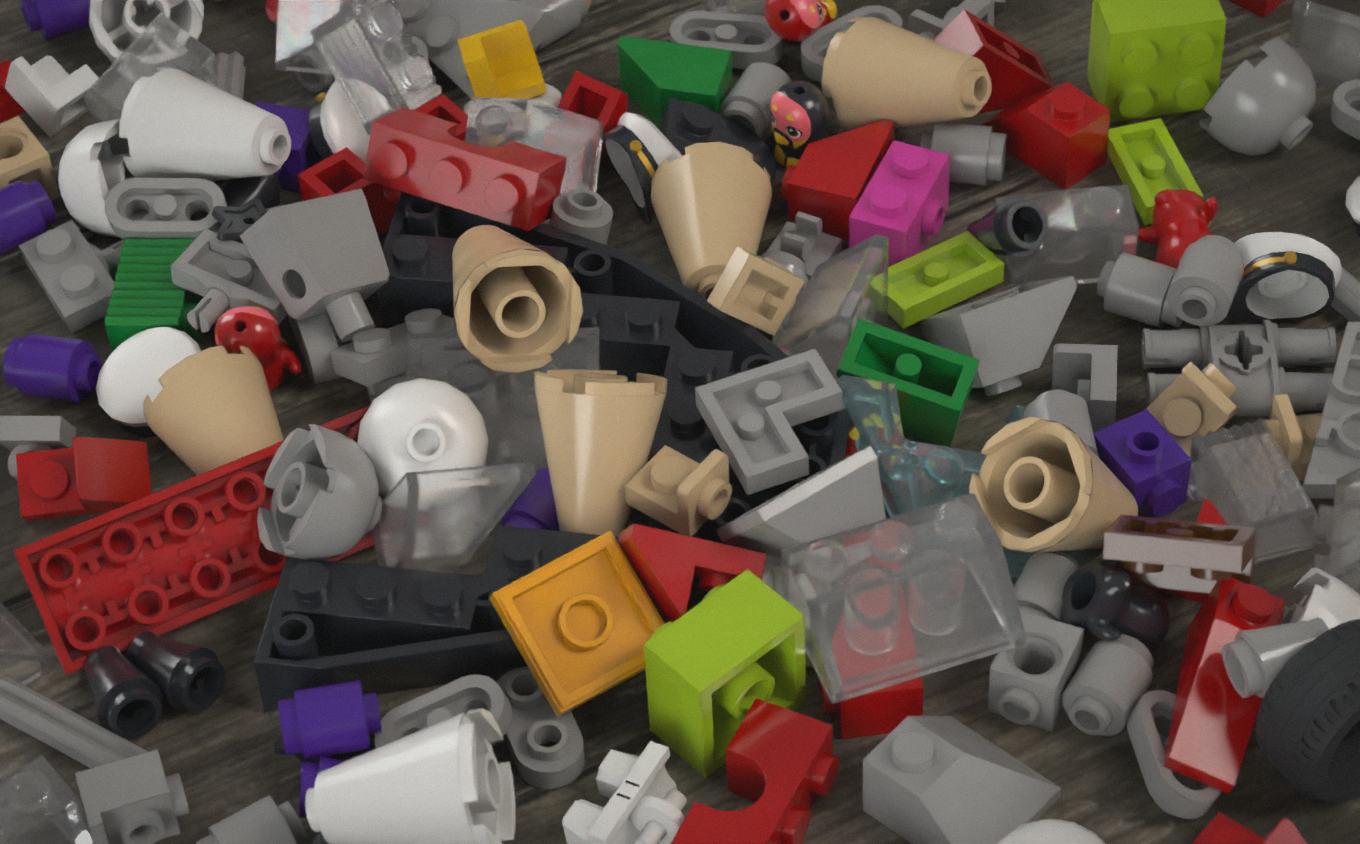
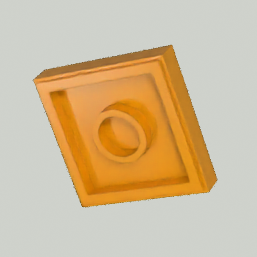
(580, 622)

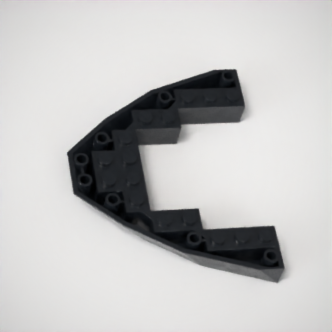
(434, 627)

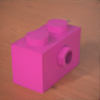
(903, 201)

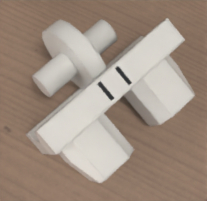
(641, 806)

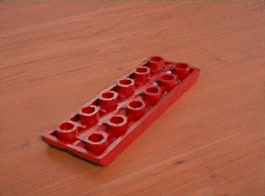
(160, 558)

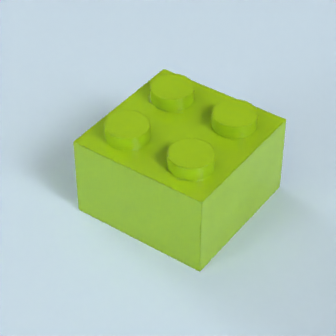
(1155, 55)
(717, 662)

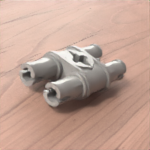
(1250, 359)

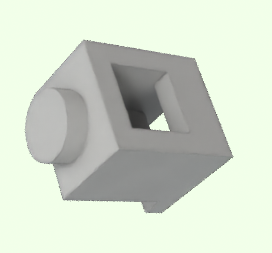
(132, 800)

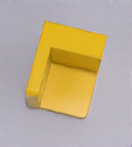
(502, 63)

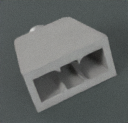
(321, 258)

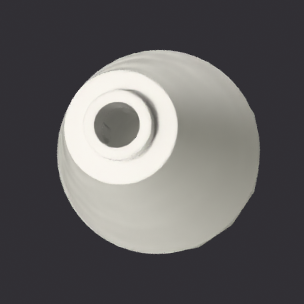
(198, 131)
(420, 789)

